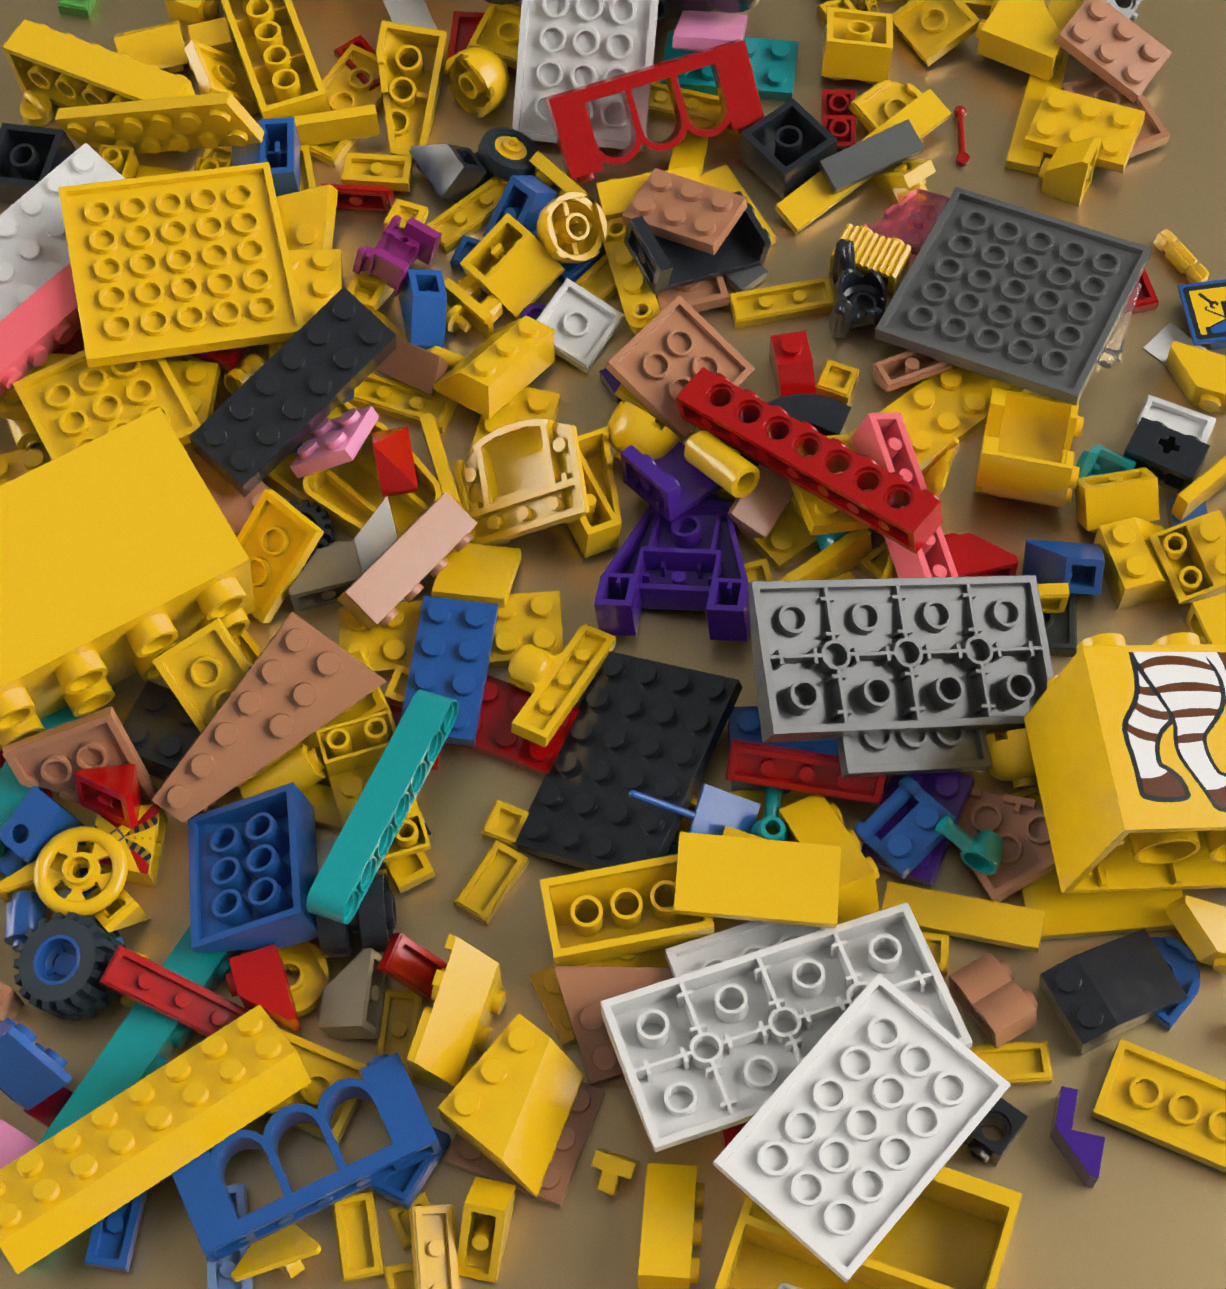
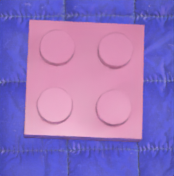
(334, 441)

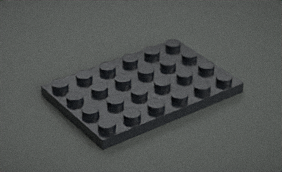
(635, 730)

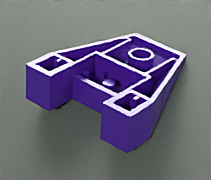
(678, 567)

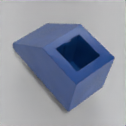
(424, 308)
(1065, 562)

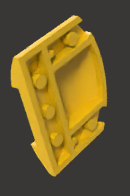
(522, 480)

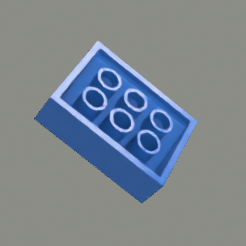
(253, 872)

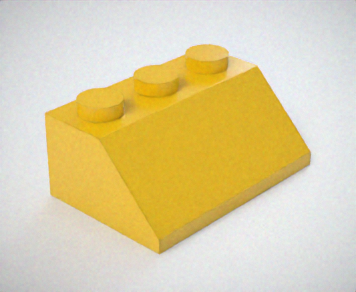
(500, 366)

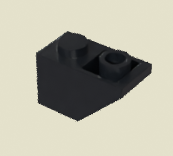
(449, 168)

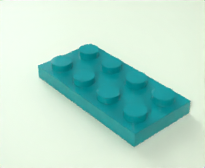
(771, 63)

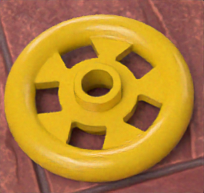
(66, 844)

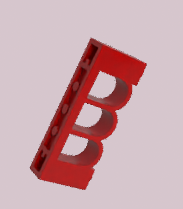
(735, 88)

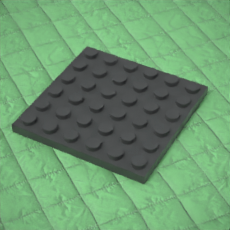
(1014, 295)

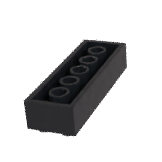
(293, 392)

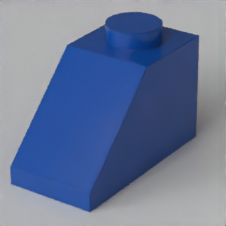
(523, 200)

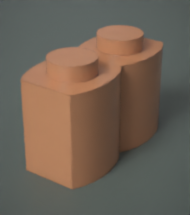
(993, 999)

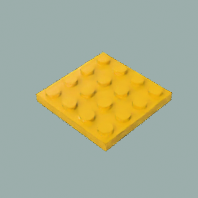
(82, 403)

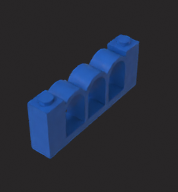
(203, 1179)

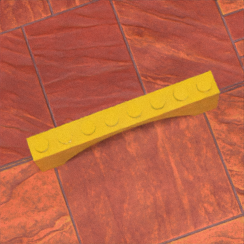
(1021, 37)

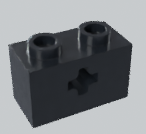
(1167, 454)

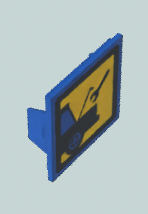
(1205, 311)

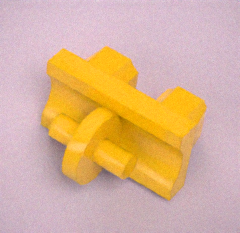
(466, 312)

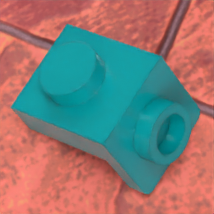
(1102, 461)

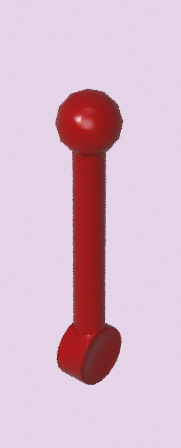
(962, 157)

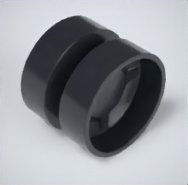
(373, 921)

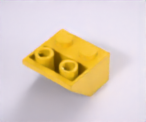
(512, 265)
(1194, 556)

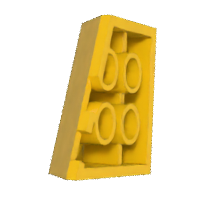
(460, 1019)
(516, 1102)

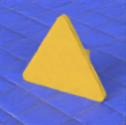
(279, 1250)

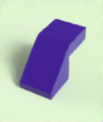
(1080, 1149)

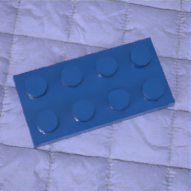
(454, 658)

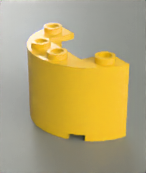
(1029, 449)

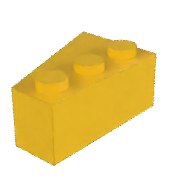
(309, 217)
(602, 525)
(822, 823)
(670, 1227)

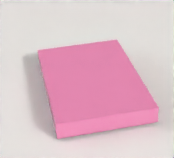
(707, 29)

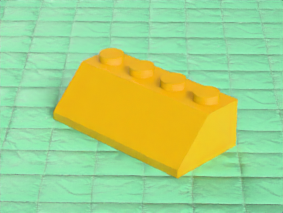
(617, 912)

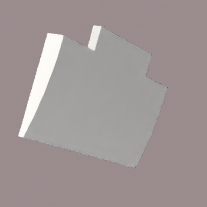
(751, 1008)

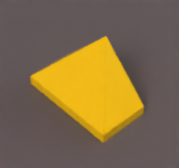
(120, 913)

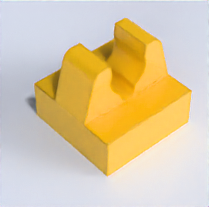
(613, 1168)

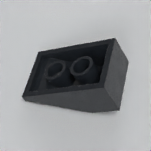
(1110, 989)

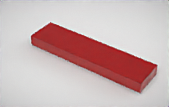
(798, 771)
(169, 993)

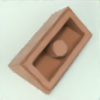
(413, 366)
(906, 369)
(763, 506)

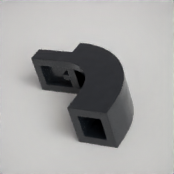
(822, 412)

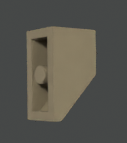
(325, 576)
(355, 999)

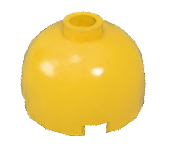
(478, 80)
(572, 228)
(638, 428)
(1012, 758)

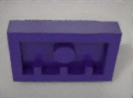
(667, 482)

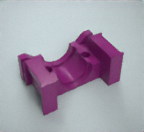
(398, 251)

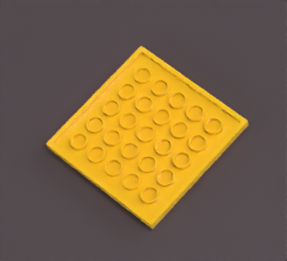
(179, 264)

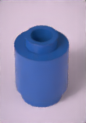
(21, 915)

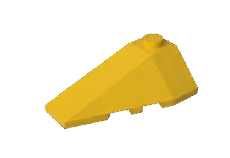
(411, 80)

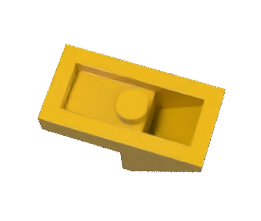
(904, 178)

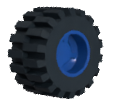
(64, 966)

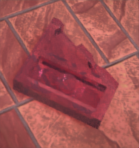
(911, 218)

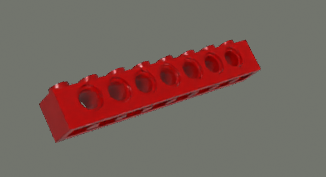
(726, 412)

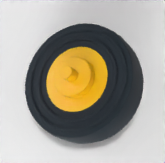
(506, 153)

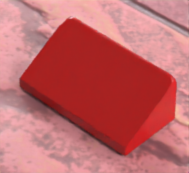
(364, 198)

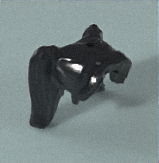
(854, 292)

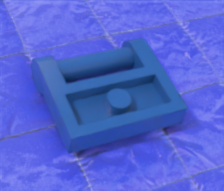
(913, 836)

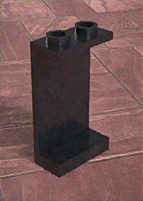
(674, 265)

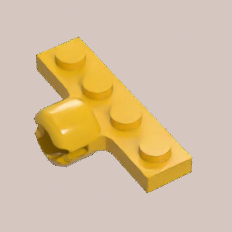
(555, 681)

